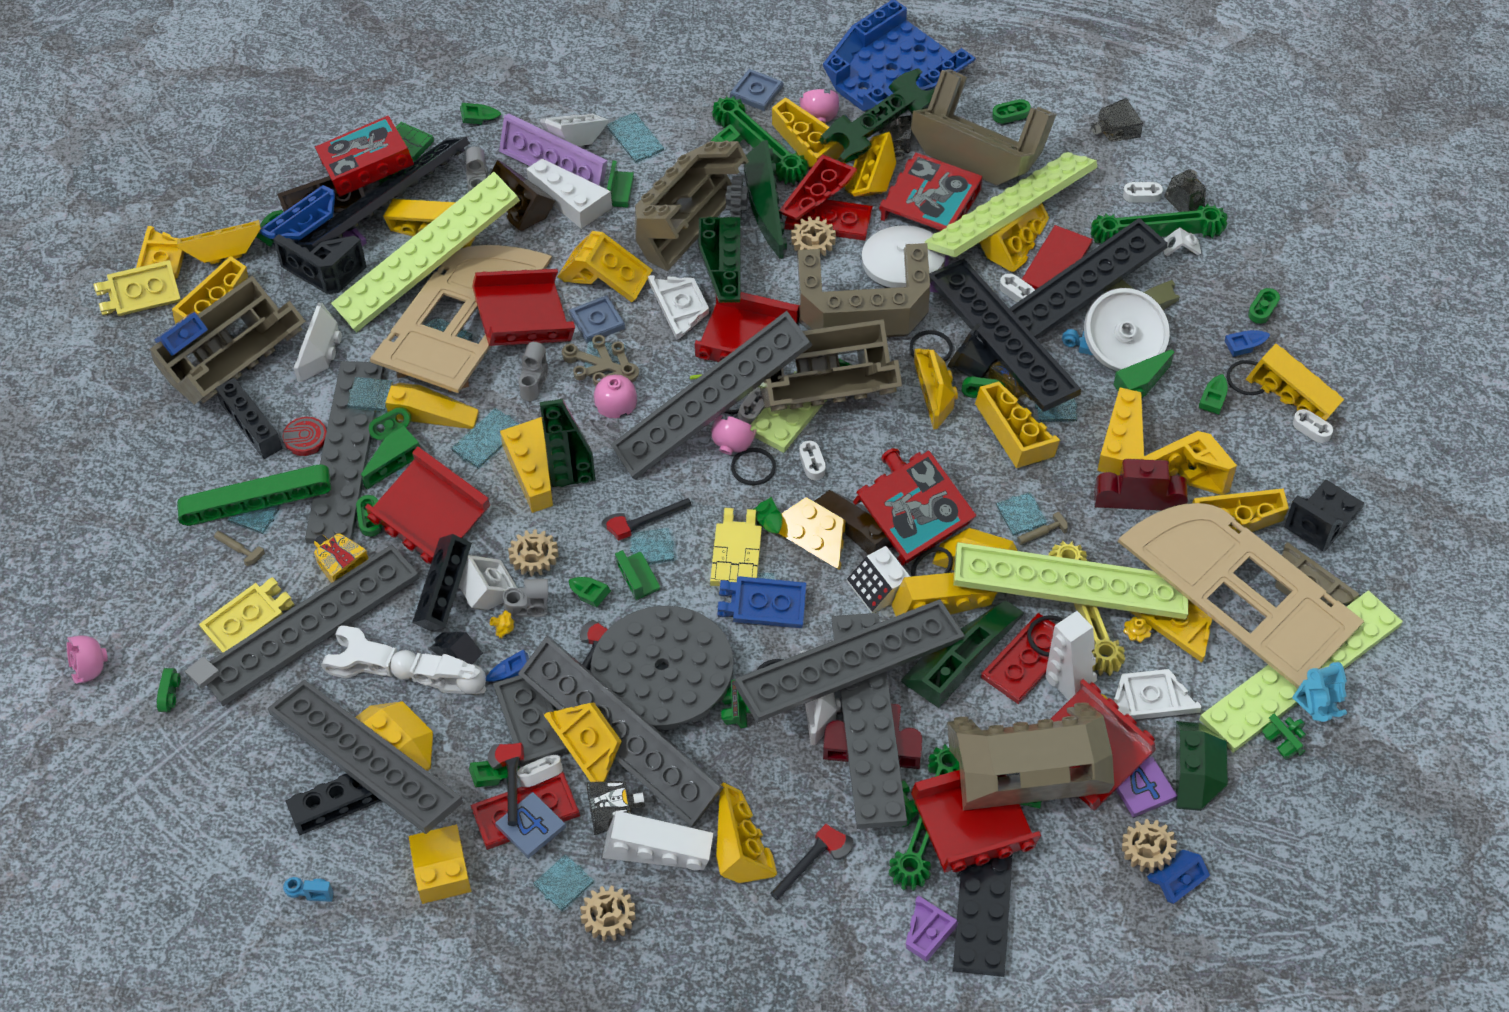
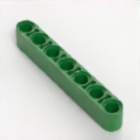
(253, 495)

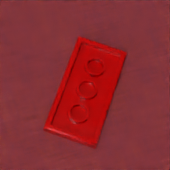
(847, 218)
(1056, 254)
(1018, 665)
(553, 792)

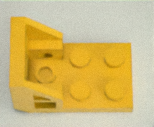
(605, 259)
(1212, 465)

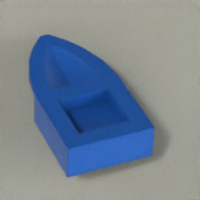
(1245, 341)
(508, 668)

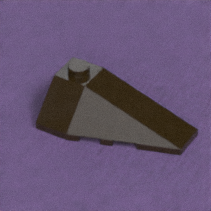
(293, 196)
(533, 202)
(859, 522)

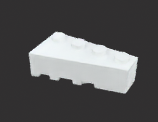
(574, 195)
(1071, 655)
(656, 842)

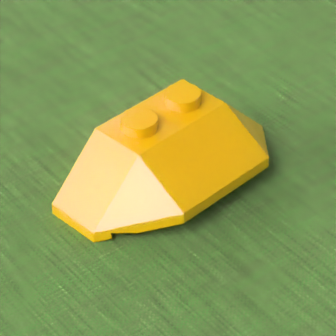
(874, 168)
(220, 243)
(935, 385)
(974, 537)
(402, 729)

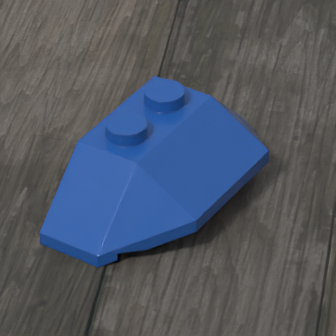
(303, 216)

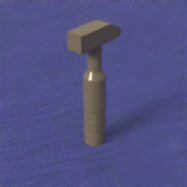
(1036, 533)
(252, 557)

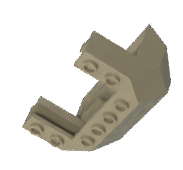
(972, 145)
(688, 191)
(899, 307)
(218, 352)
(821, 376)
(1040, 755)

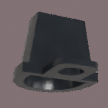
(972, 356)

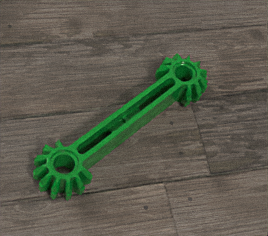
(789, 166)
(1206, 220)
(912, 859)

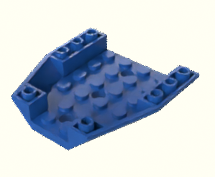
(883, 43)

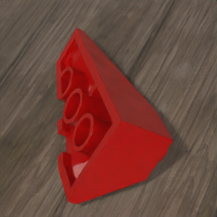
(819, 184)

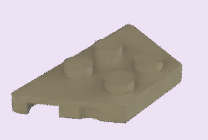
(1333, 585)

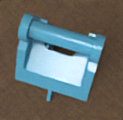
(1322, 692)

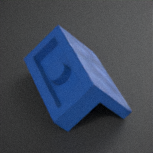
(182, 333)
(1180, 877)

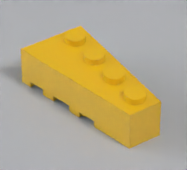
(803, 132)
(413, 215)
(1124, 432)
(925, 589)

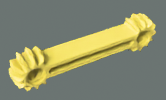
(1102, 643)

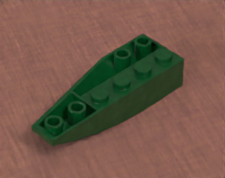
(763, 196)
(721, 253)
(566, 447)
(943, 671)

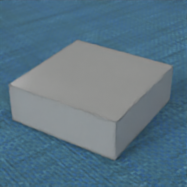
(202, 672)

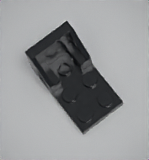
(341, 264)
(1322, 515)

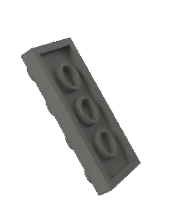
(525, 719)

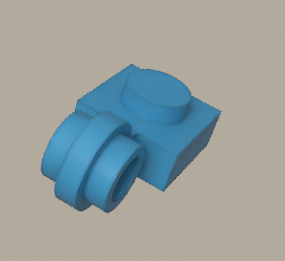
(1071, 338)
(313, 890)

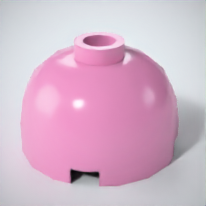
(821, 104)
(615, 396)
(732, 435)
(85, 658)

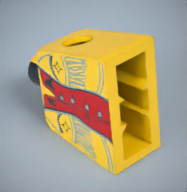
(338, 555)

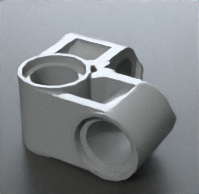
(475, 167)
(533, 371)
(531, 600)

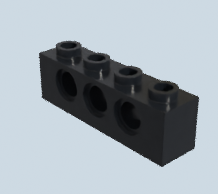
(249, 418)
(442, 582)
(329, 808)

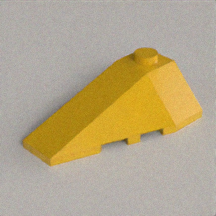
(1012, 242)
(430, 406)
(739, 846)

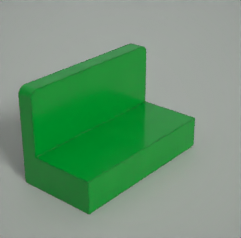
(620, 185)
(637, 574)

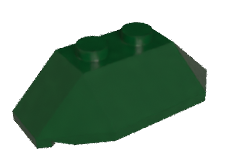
(1199, 765)

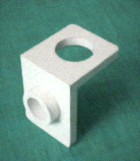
(1184, 239)

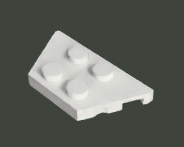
(680, 302)
(1153, 695)

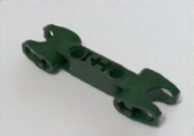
(854, 134)

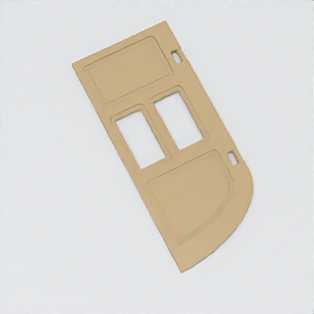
(439, 355)
(1200, 552)

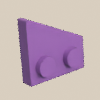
(928, 929)

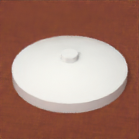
(885, 254)
(1125, 328)

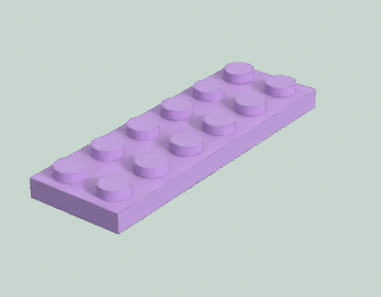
(531, 144)

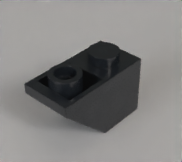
(456, 645)

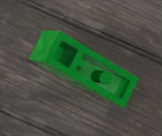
(1144, 374)
(390, 456)

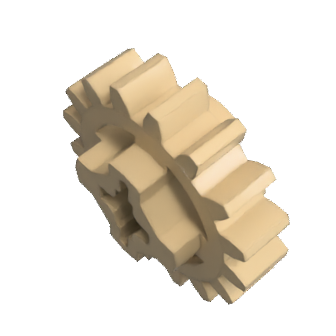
(813, 235)
(533, 552)
(1149, 844)
(605, 903)

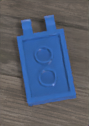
(763, 601)

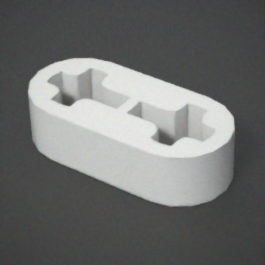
(1142, 192)
(1017, 289)
(749, 403)
(1312, 426)
(808, 461)
(540, 770)

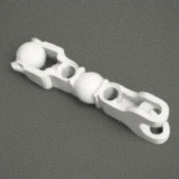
(440, 672)

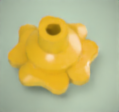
(503, 624)
(1137, 629)

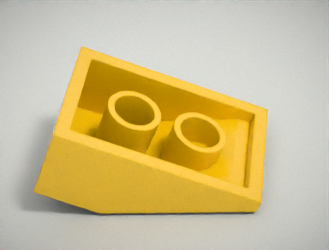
(439, 864)

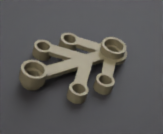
(571, 354)

